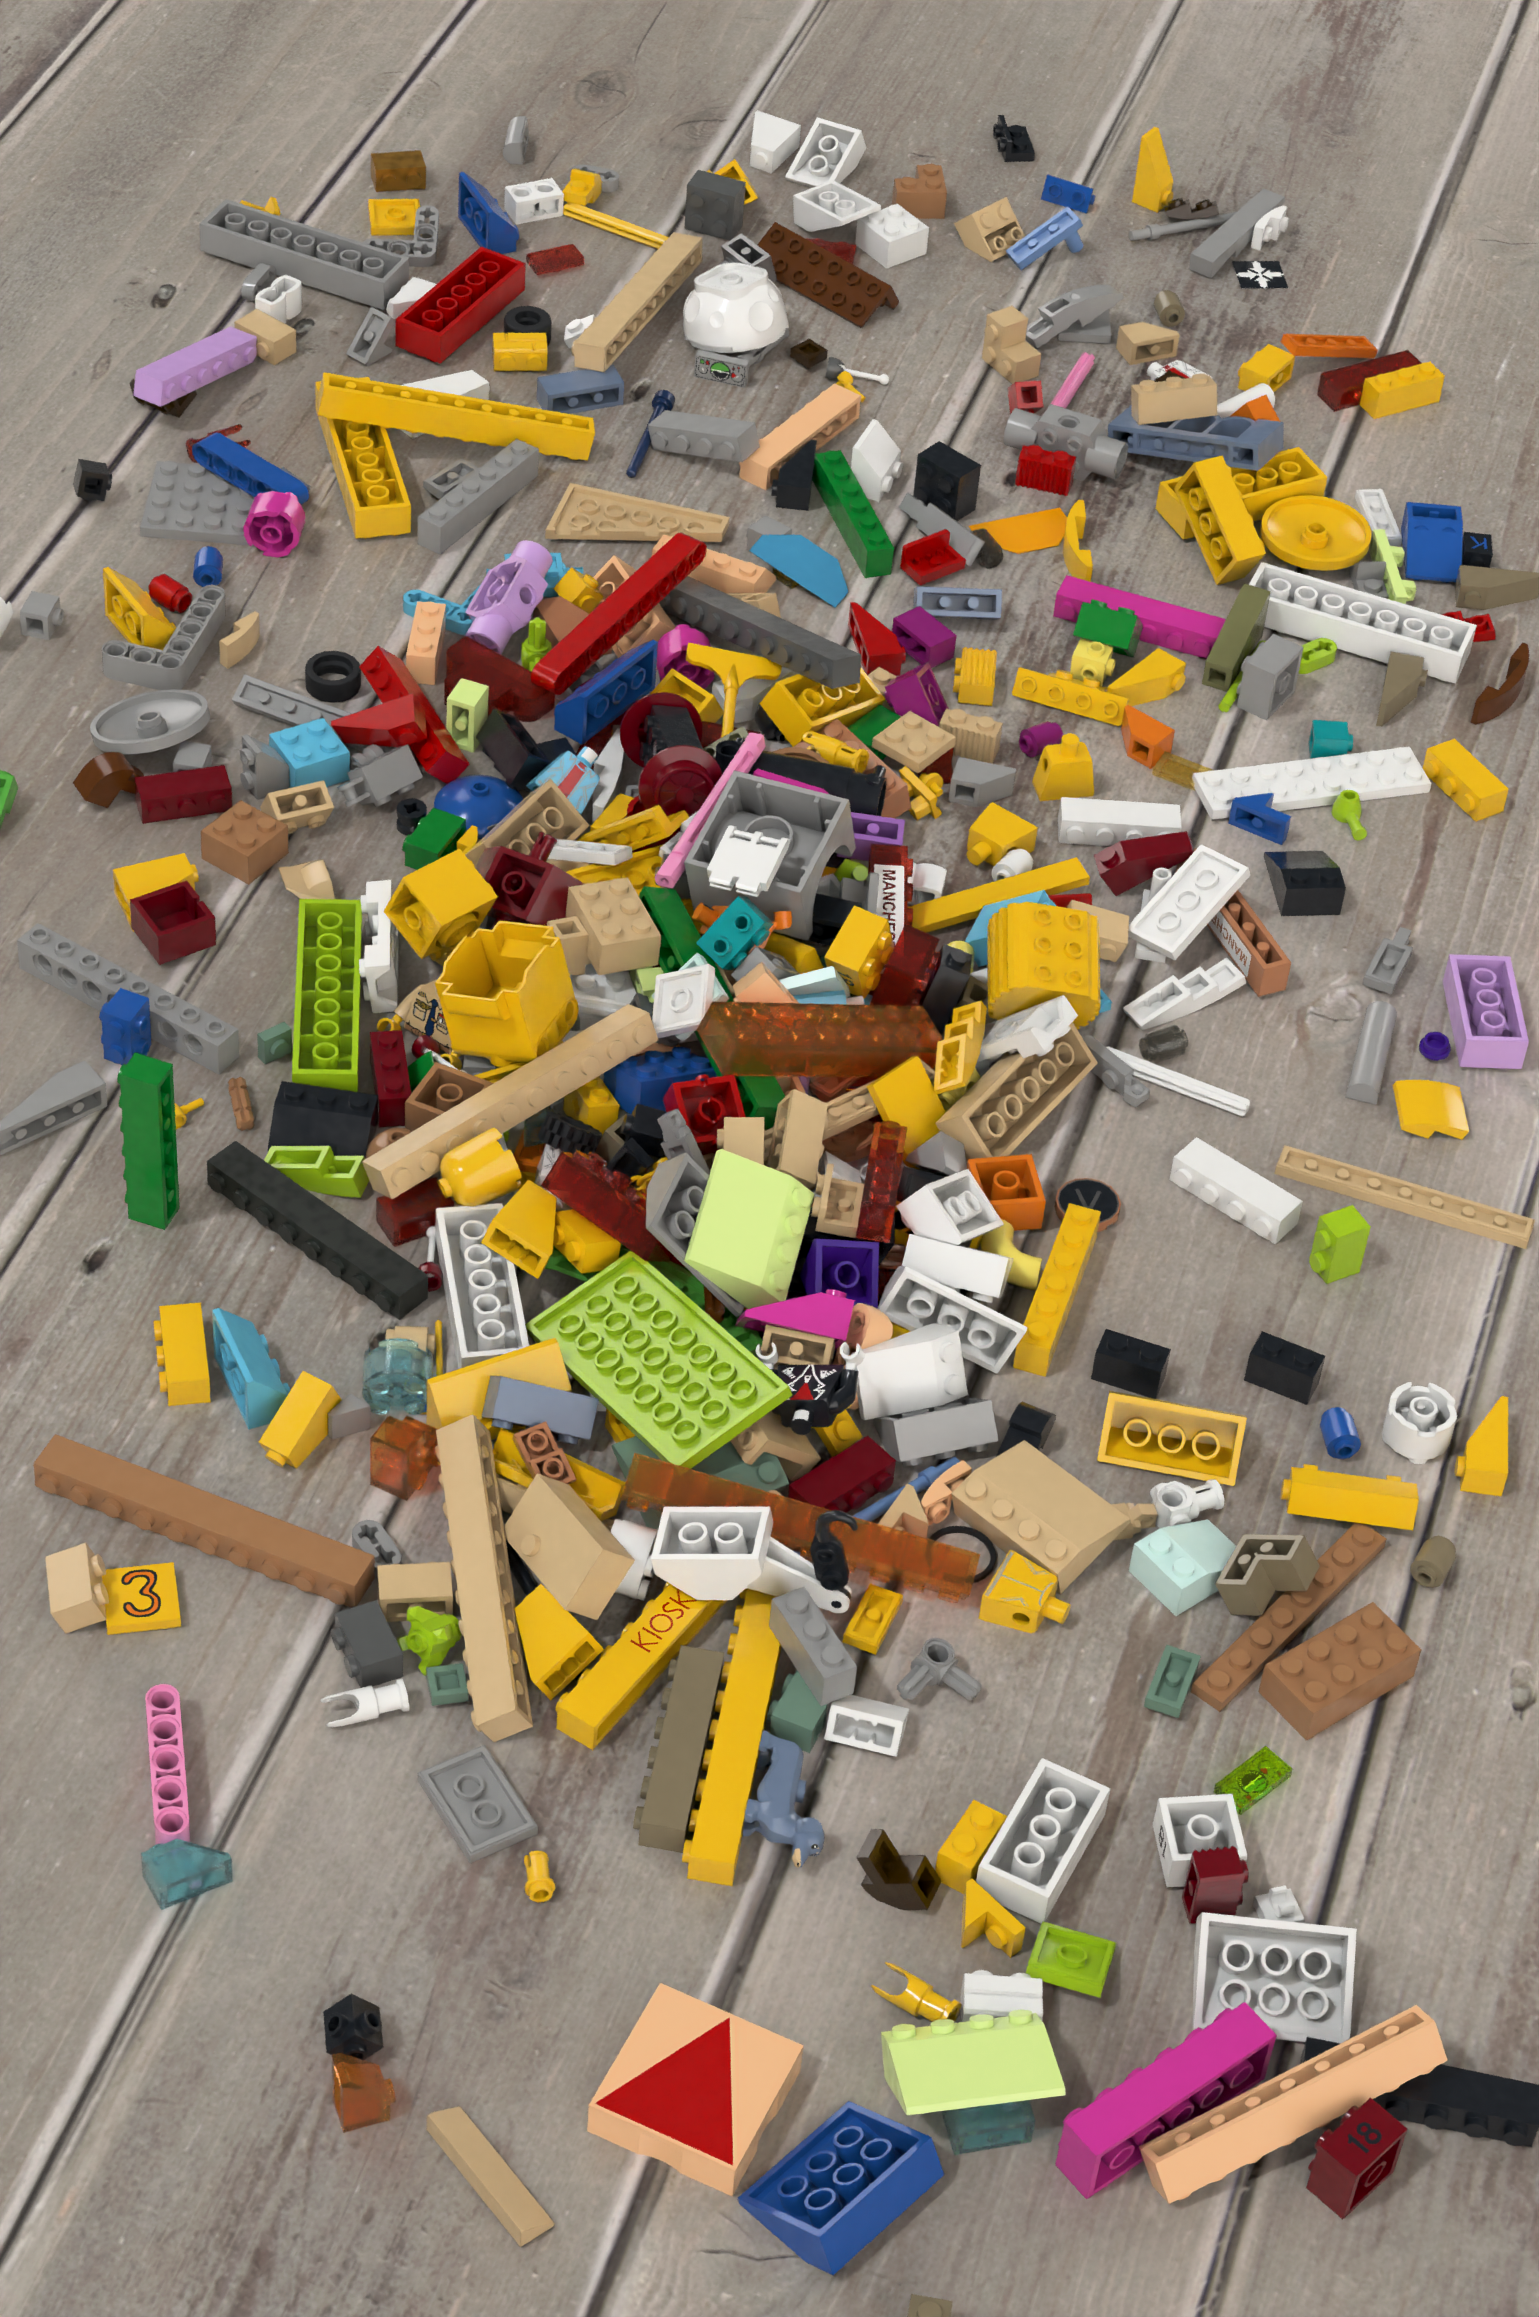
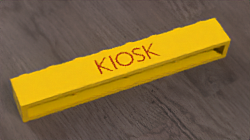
(632, 1664)

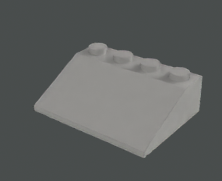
(672, 1211)

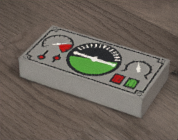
(721, 368)

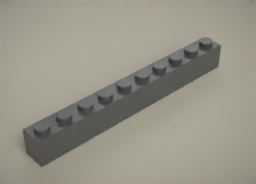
(763, 634)

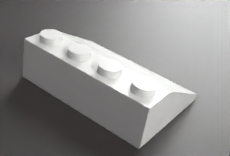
(1284, 1970)

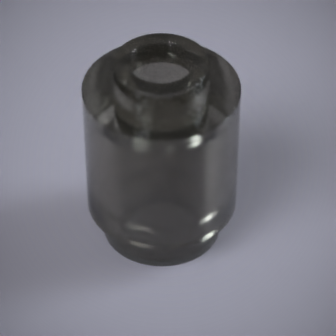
(991, 552)
(1163, 1044)

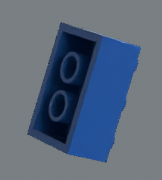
(649, 1076)

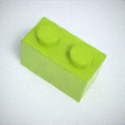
(1339, 1244)

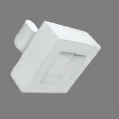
(1278, 1905)

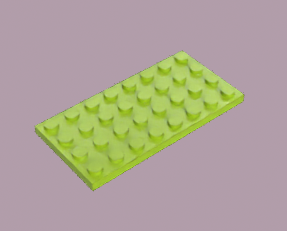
(659, 1361)

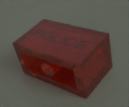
(411, 1212)

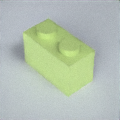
(467, 713)

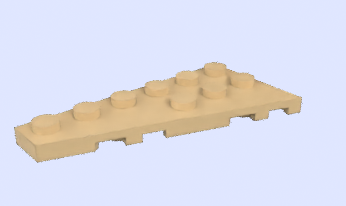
(608, 515)

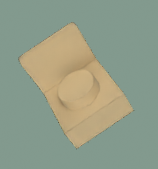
(907, 1514)

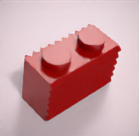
(1045, 470)

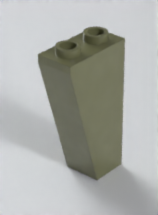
(1237, 637)

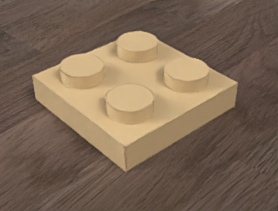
(913, 741)

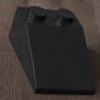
(1305, 883)

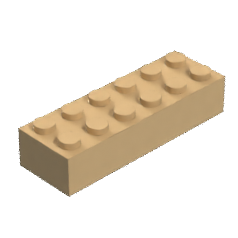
(1016, 1097)

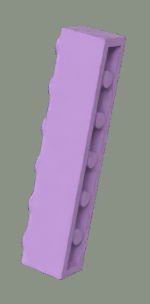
(195, 366)

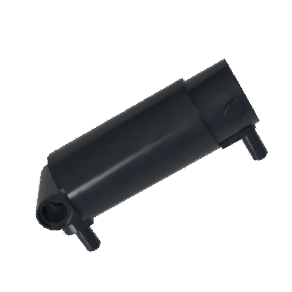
(863, 790)

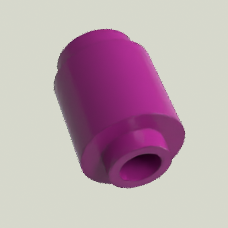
(1037, 737)

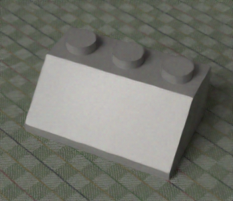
(938, 1430)

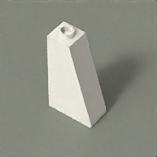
(463, 383)

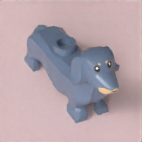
(776, 1797)

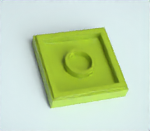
(1071, 1959)

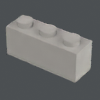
(812, 1646)

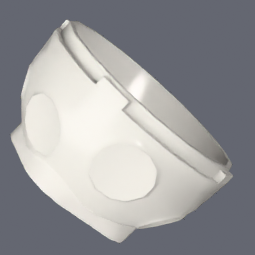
(734, 310)

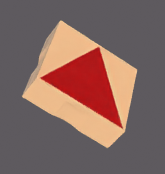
(695, 2088)

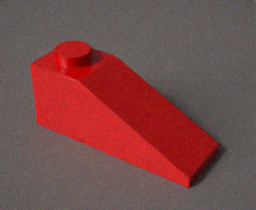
(875, 642)
(386, 724)

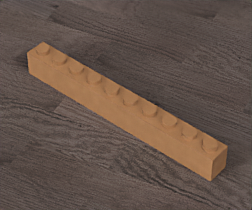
(204, 1521)

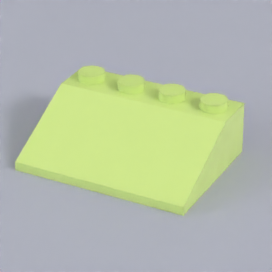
(749, 1229)
(970, 2062)

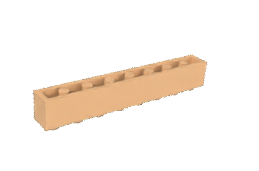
(1292, 2104)

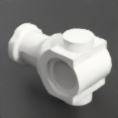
(1181, 1503)

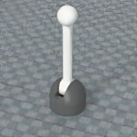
(836, 366)

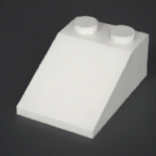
(827, 154)
(830, 206)
(911, 1372)

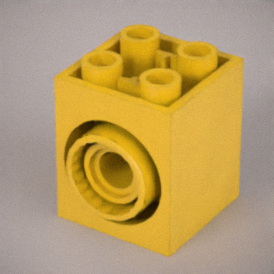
(440, 903)

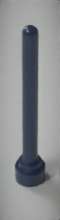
(662, 401)

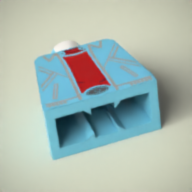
(572, 776)

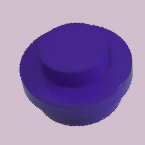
(1435, 1046)

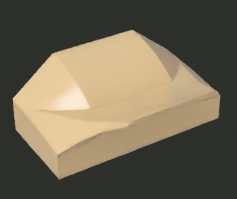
(308, 880)

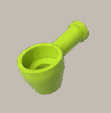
(1348, 810)
(851, 870)

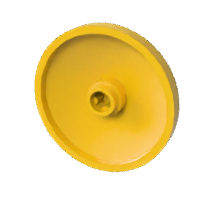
(1315, 532)

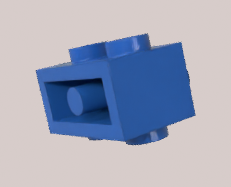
(125, 1026)

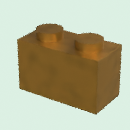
(398, 171)

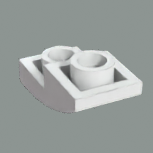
(1269, 227)

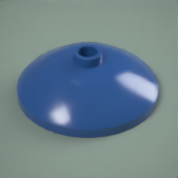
(479, 800)

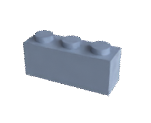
(580, 390)
(959, 602)
(529, 1404)

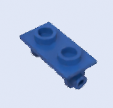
(1067, 194)

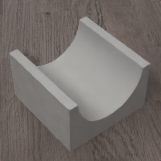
(811, 821)

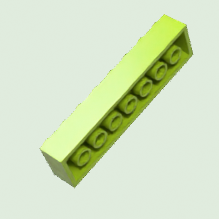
(327, 994)

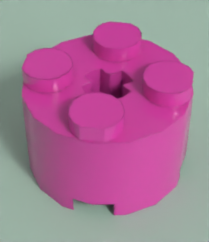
(274, 523)
(672, 654)

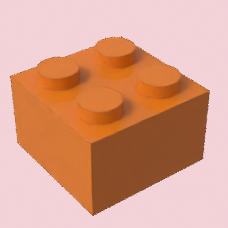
(1011, 1188)

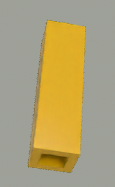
(1350, 1497)

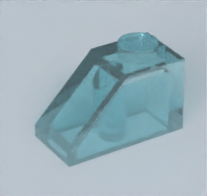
(184, 1871)

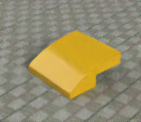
(1430, 1107)

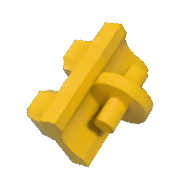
(924, 791)

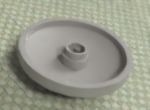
(150, 721)

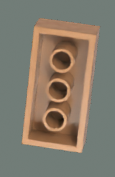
(1339, 1670)

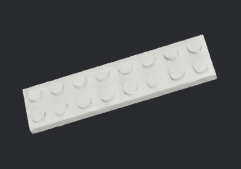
(1314, 780)

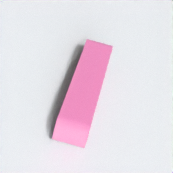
(165, 1753)

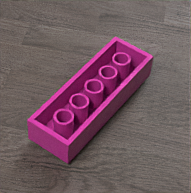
(1177, 2087)

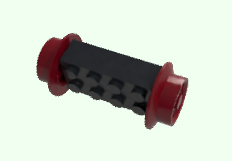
(665, 739)

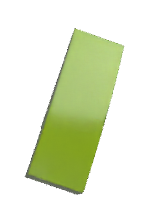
(319, 1170)

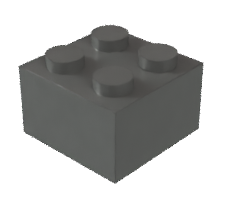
(714, 205)

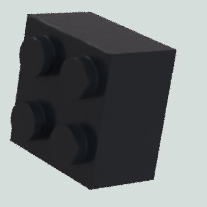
(947, 480)

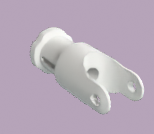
(371, 1702)

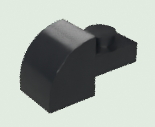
(1028, 1424)

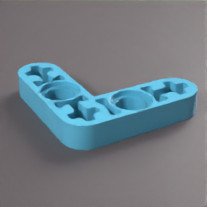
(456, 618)

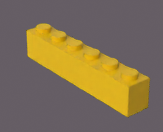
(1057, 1289)

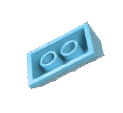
(248, 1368)

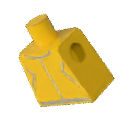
(1022, 1596)

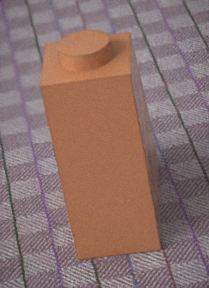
(560, 618)

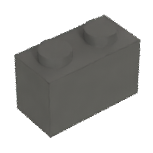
(367, 1644)

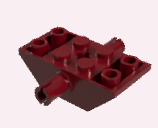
(526, 884)

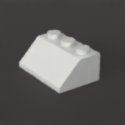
(950, 1210)
(958, 1266)

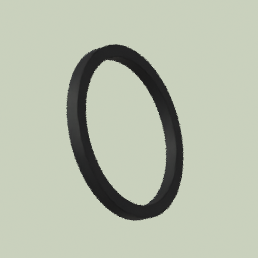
(977, 1534)

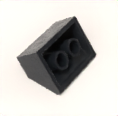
(324, 1118)

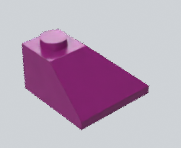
(917, 693)

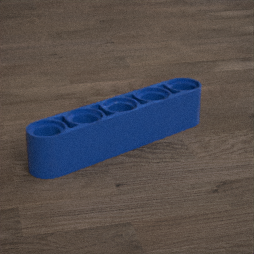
(245, 468)

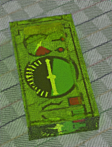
(1254, 1779)

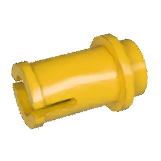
(539, 1884)

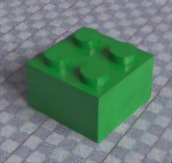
(1110, 627)

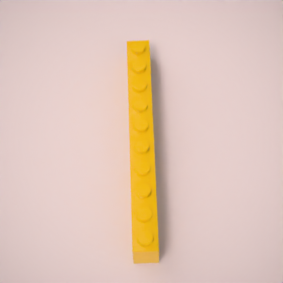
(454, 416)
(736, 1740)

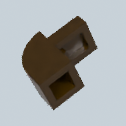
(896, 1879)

